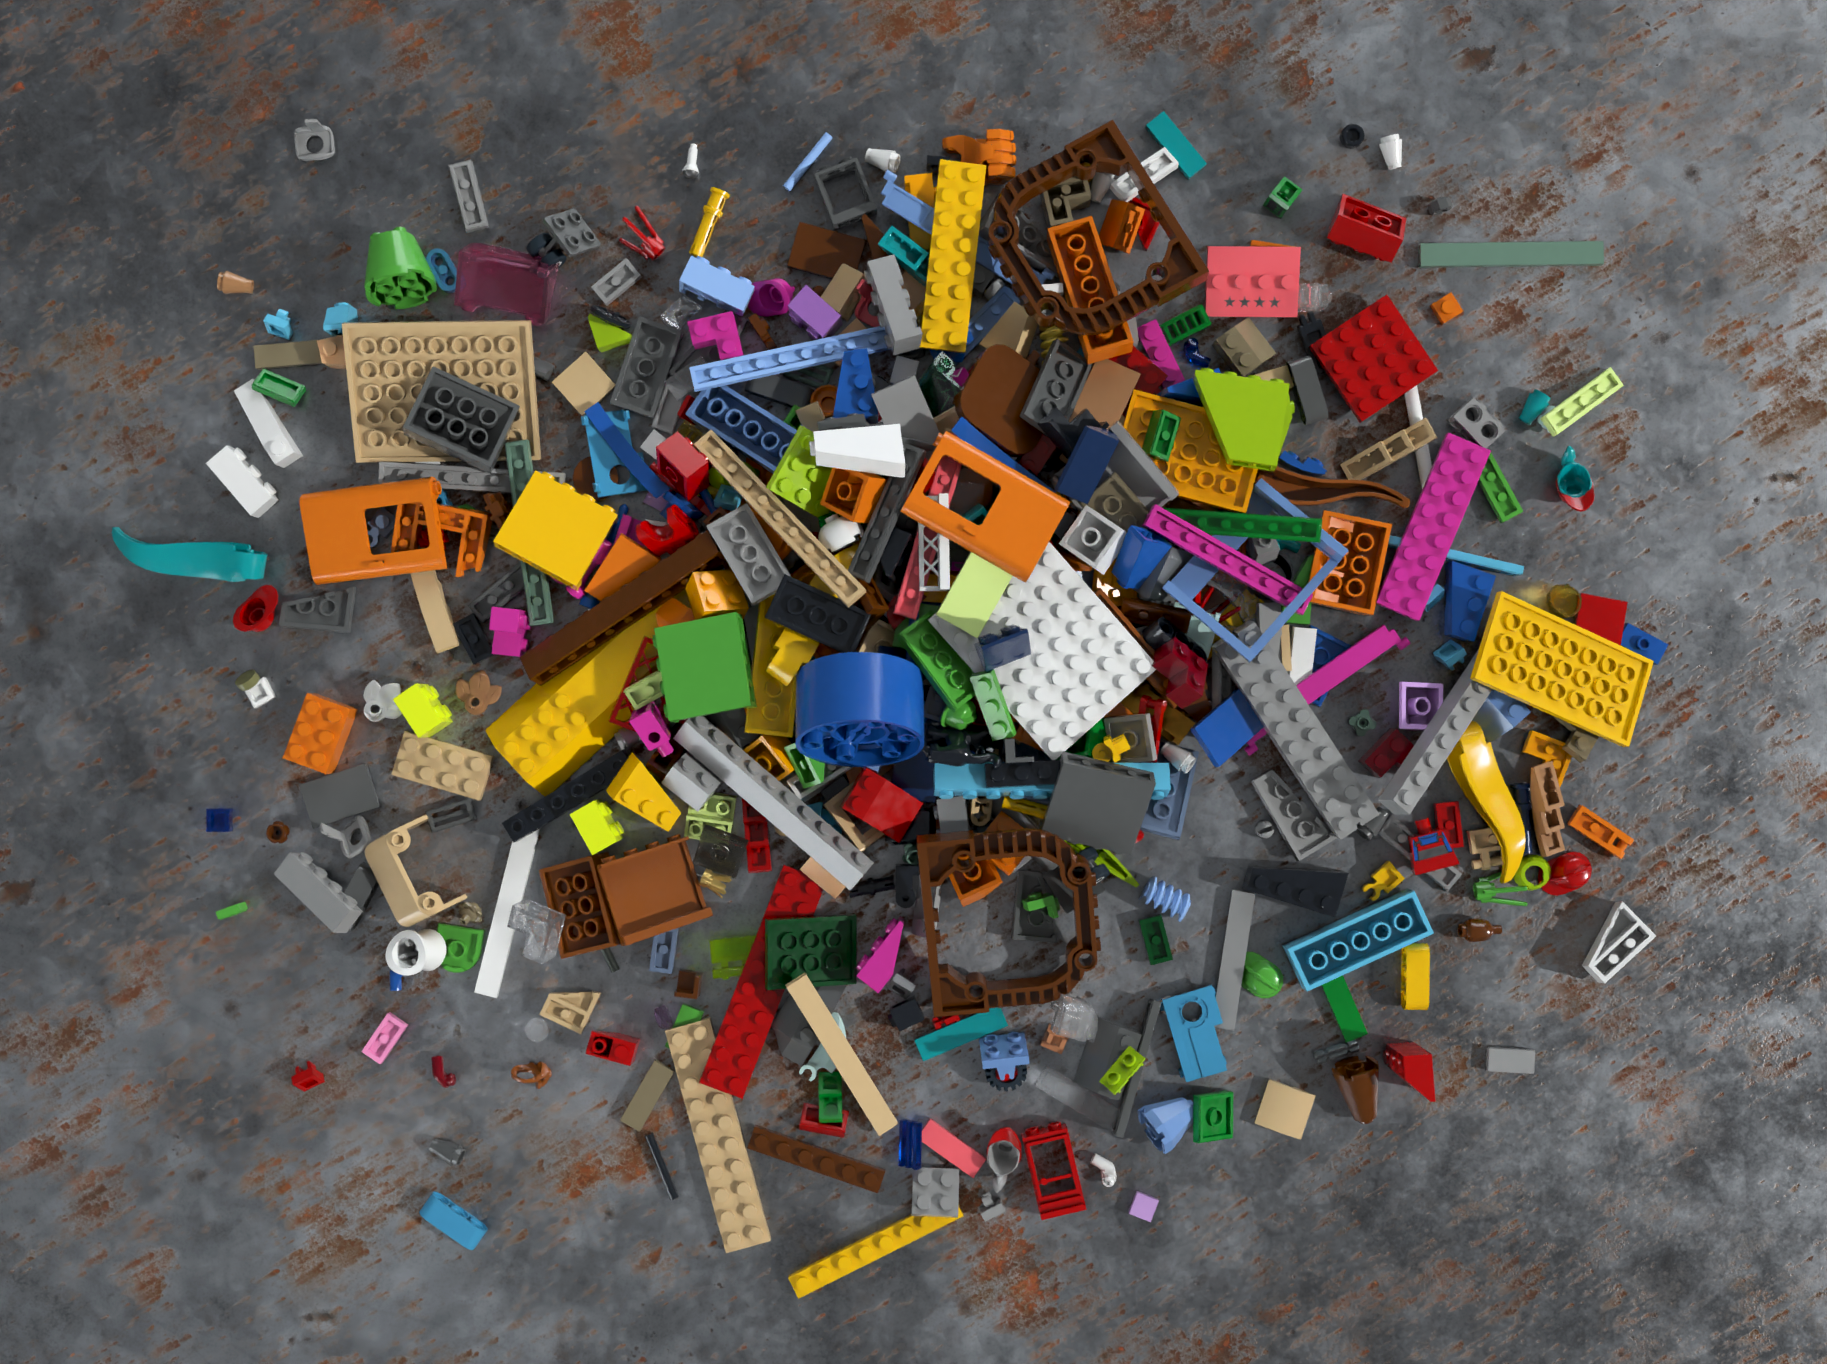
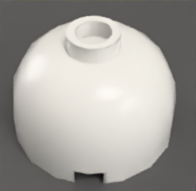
(839, 533)

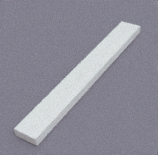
(500, 935)

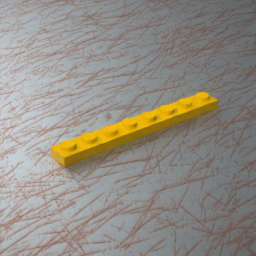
(865, 1251)

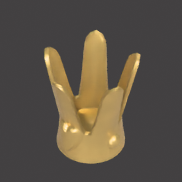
(712, 881)

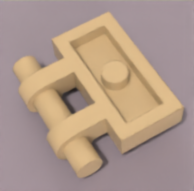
(1482, 842)

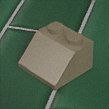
(1243, 348)

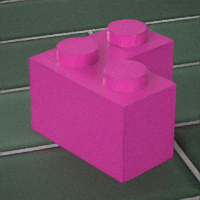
(718, 331)
(510, 631)

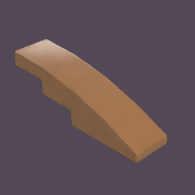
(1545, 803)

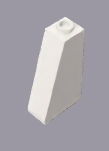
(861, 449)

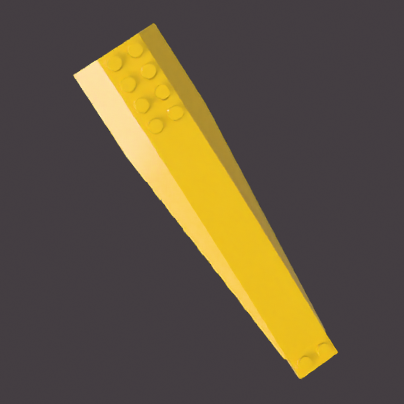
(567, 718)

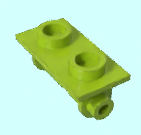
(1122, 1070)

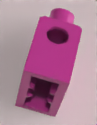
(649, 720)

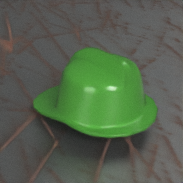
(961, 717)
(1261, 976)

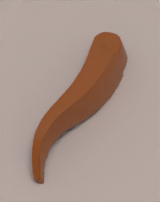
(1312, 491)

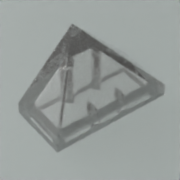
(680, 312)

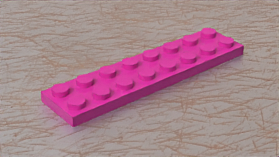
(1432, 526)

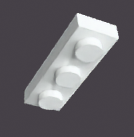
(1156, 166)

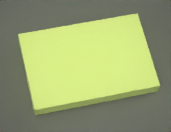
(974, 595)

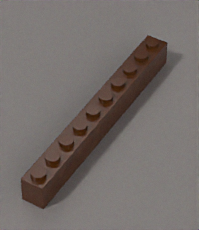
(621, 609)

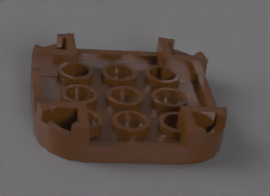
(995, 397)

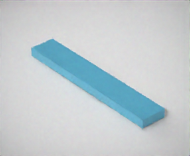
(1473, 560)

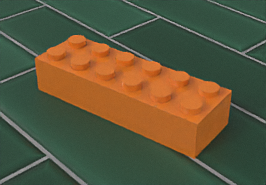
(1087, 283)

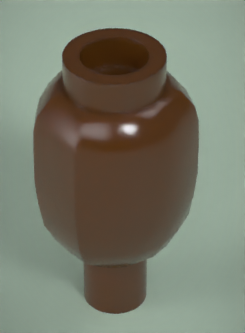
(1478, 930)

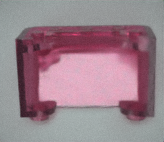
(504, 281)

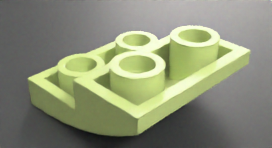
(716, 812)

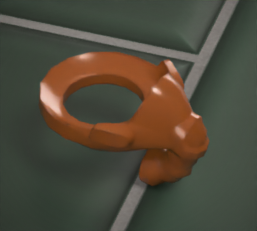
(540, 1071)

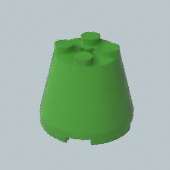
(397, 270)

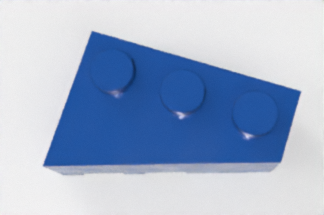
(1466, 600)

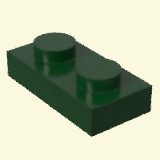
(1155, 939)

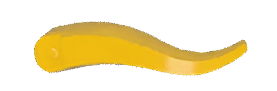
(795, 649)
(1483, 785)

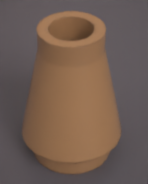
(233, 283)

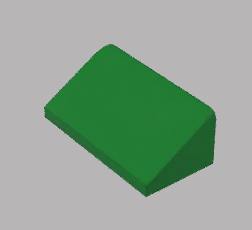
(1161, 435)

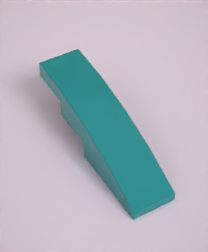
(907, 253)

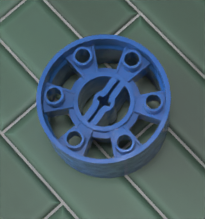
(859, 709)

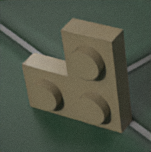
(1579, 742)

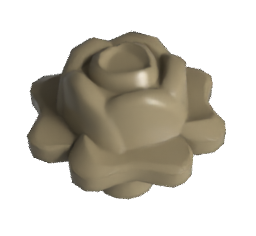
(470, 913)

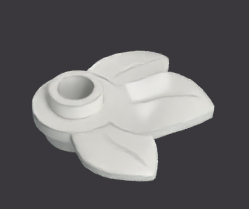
(382, 698)

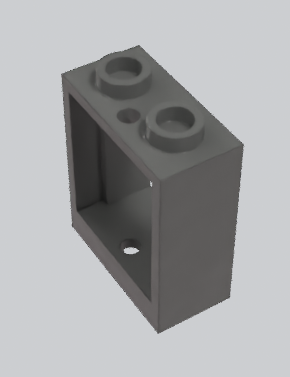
(851, 215)

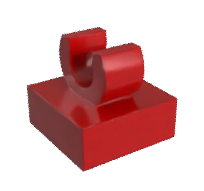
(307, 1078)

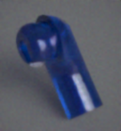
(1193, 355)

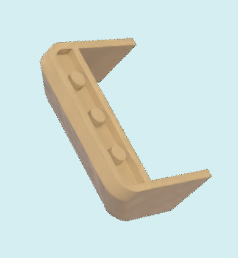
(394, 881)

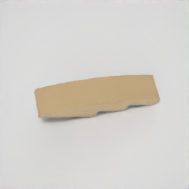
(1389, 450)
(435, 610)

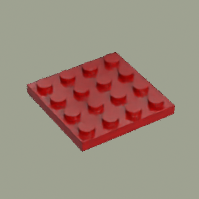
(1373, 358)

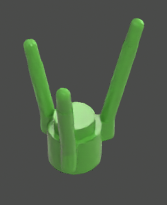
(1485, 891)

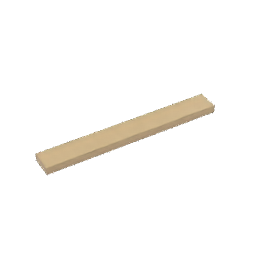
(841, 1054)

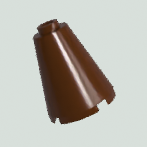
(1359, 1086)

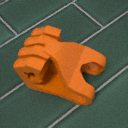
(993, 152)

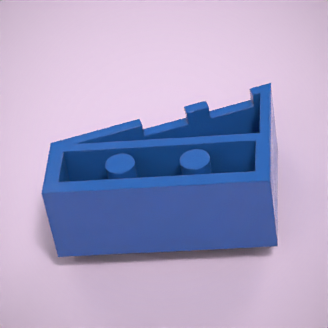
(856, 387)

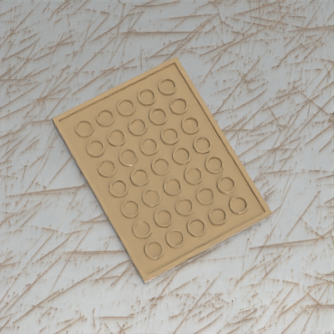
(393, 359)

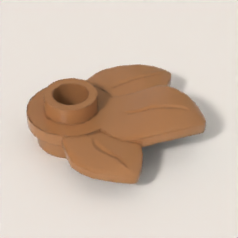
(477, 689)

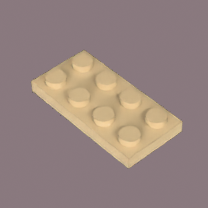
(443, 765)

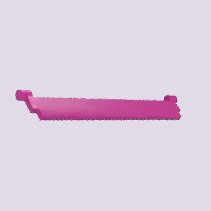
(1341, 668)

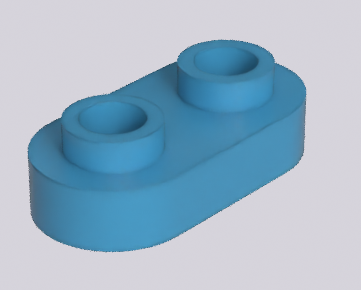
(444, 271)

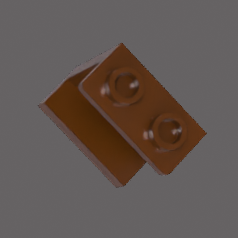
(872, 603)

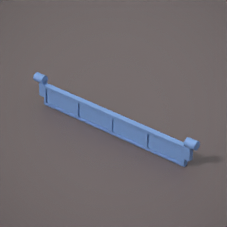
(922, 216)

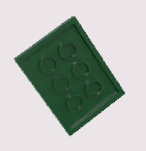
(814, 945)

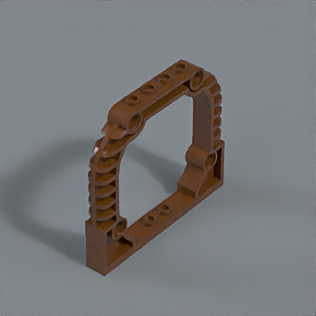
(1106, 153)
(951, 989)

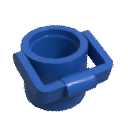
(672, 498)

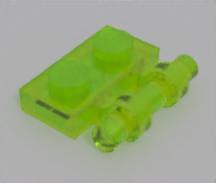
(730, 949)

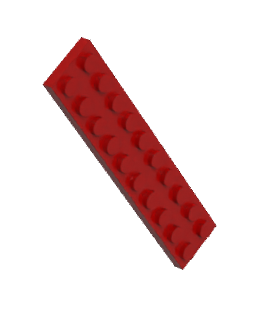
(751, 1004)

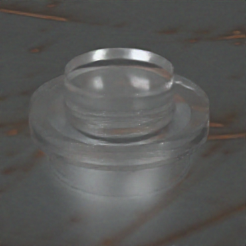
(537, 1029)

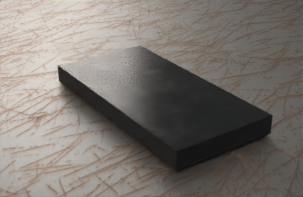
(817, 615)

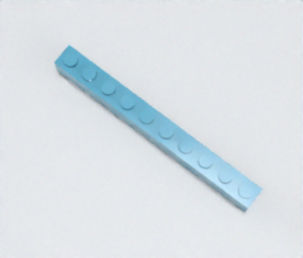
(970, 782)

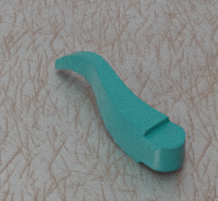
(197, 559)

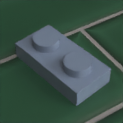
(664, 952)

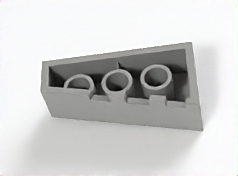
(893, 305)

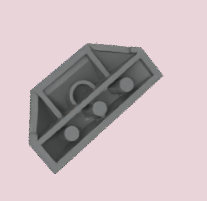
(792, 1029)

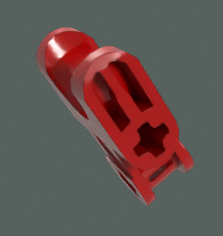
(668, 538)

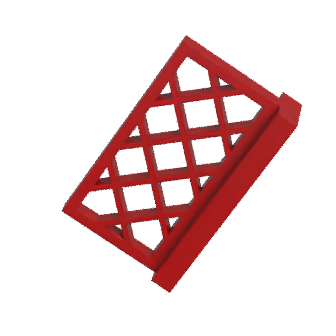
(636, 663)

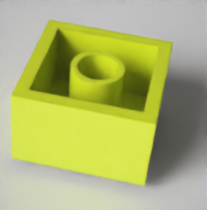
(423, 710)
(597, 825)

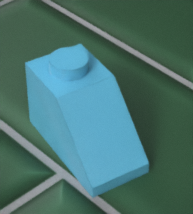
(337, 315)

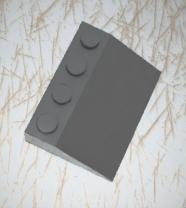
(461, 420)

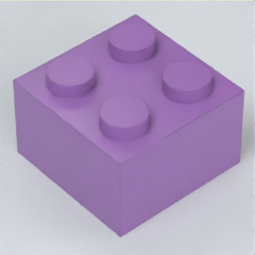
(814, 314)

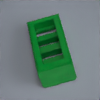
(1200, 311)

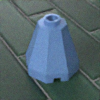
(1166, 1122)

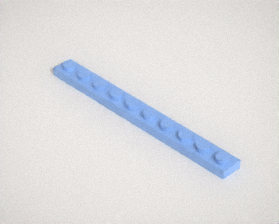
(785, 358)

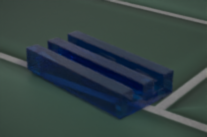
(910, 1137)

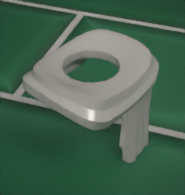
(313, 128)
(345, 836)

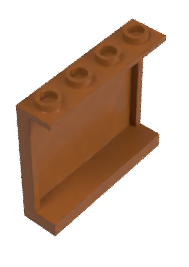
(652, 890)

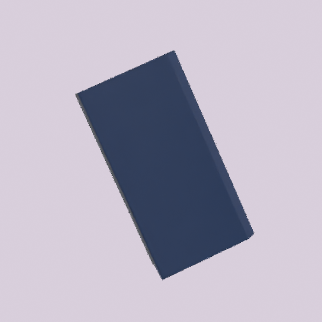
(1087, 463)

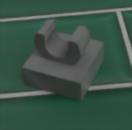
(901, 985)

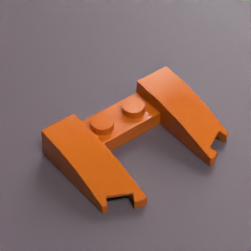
(472, 523)

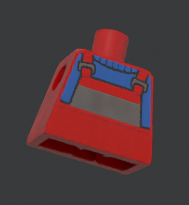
(1430, 849)

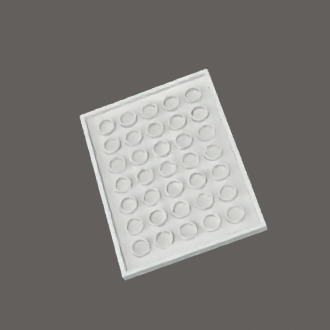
(1078, 656)

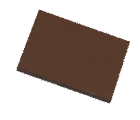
(824, 251)

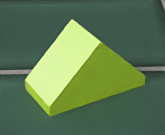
(607, 335)

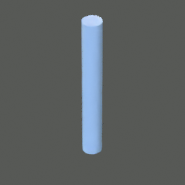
(807, 162)

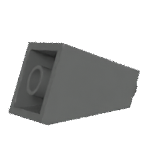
(1165, 571)

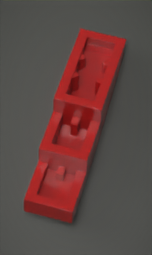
(757, 833)

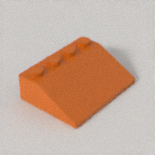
(1357, 577)

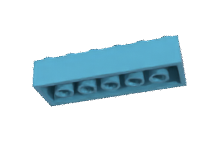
(1358, 939)

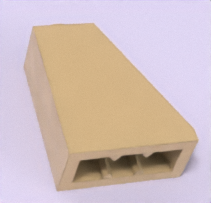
(1013, 330)

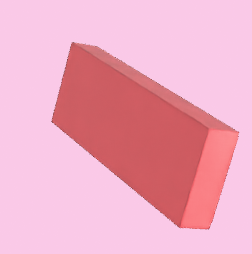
(952, 1148)

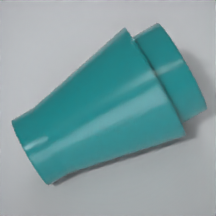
(1534, 406)

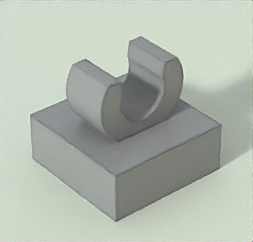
(991, 1207)

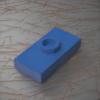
(1643, 643)

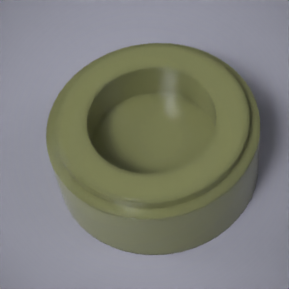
(247, 680)

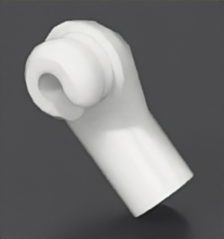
(1107, 1169)

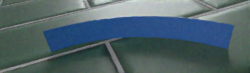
(971, 435)
(625, 451)

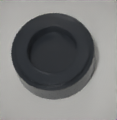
(1352, 136)

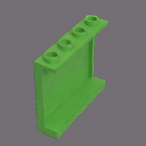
(704, 667)

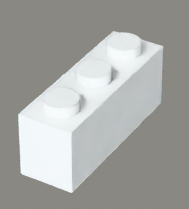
(243, 481)

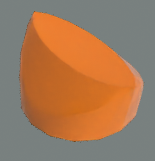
(826, 398)

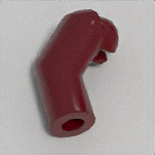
(439, 1073)

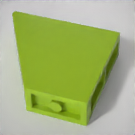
(1244, 416)

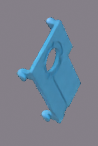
(604, 458)
(1196, 1040)

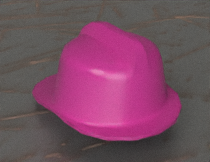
(771, 297)

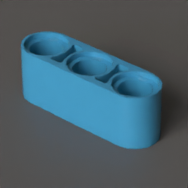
(453, 1220)

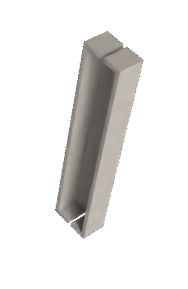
(1297, 733)

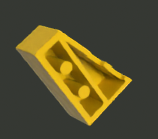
(642, 794)

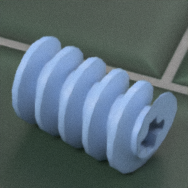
(1166, 897)

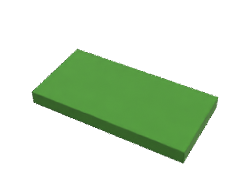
(938, 662)

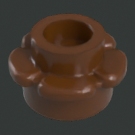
(273, 836)

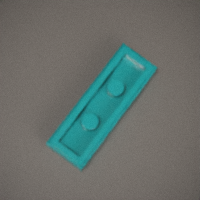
(1171, 138)

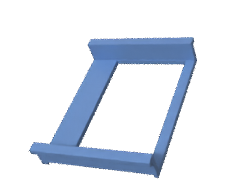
(1198, 572)

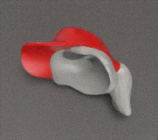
(1003, 1155)

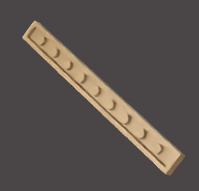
(780, 519)

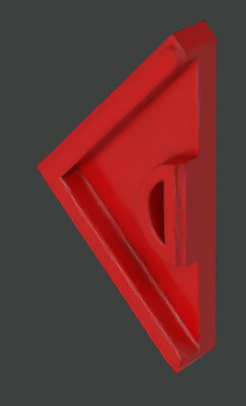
(1147, 226)

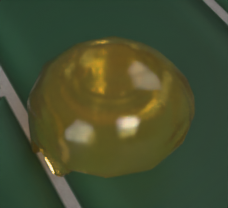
(1563, 601)

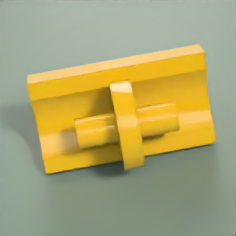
(1111, 748)

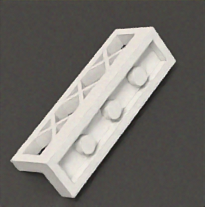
(942, 553)

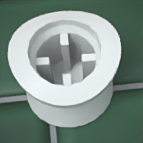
(415, 951)

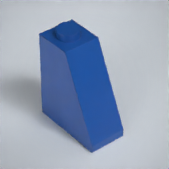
(1138, 556)

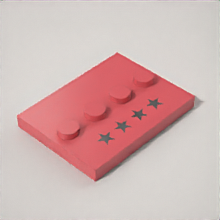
(1252, 281)

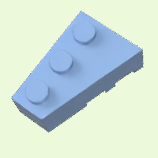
(716, 285)

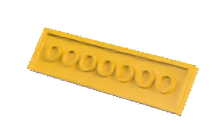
(952, 256)

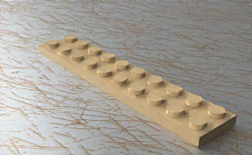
(718, 1140)

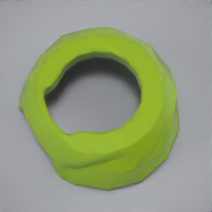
(1526, 862)

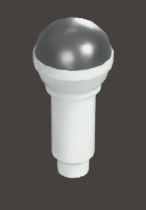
(690, 169)

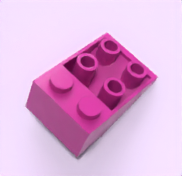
(879, 965)

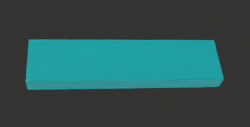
(960, 1033)

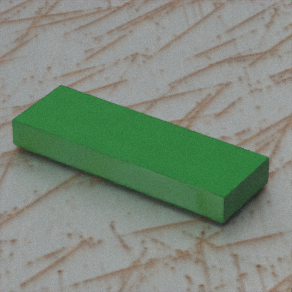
(1344, 1009)

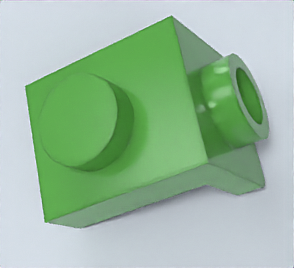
(1037, 900)

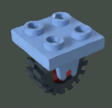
(1004, 1059)

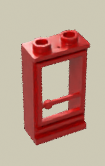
(1060, 1202)

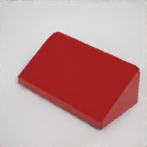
(810, 1122)

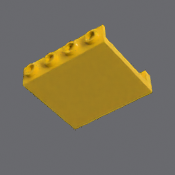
(555, 529)

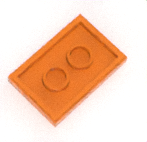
(620, 567)

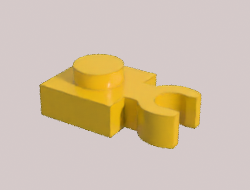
(1385, 879)

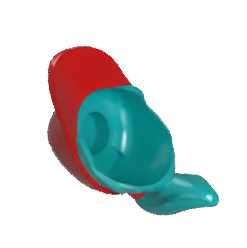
(1574, 483)

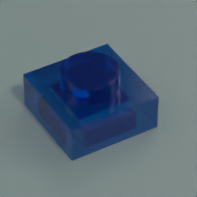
(219, 820)

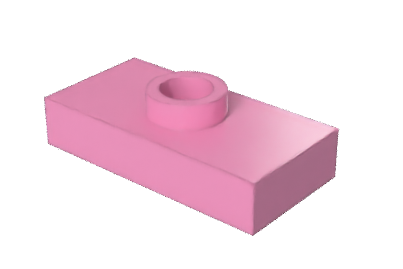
(385, 1038)

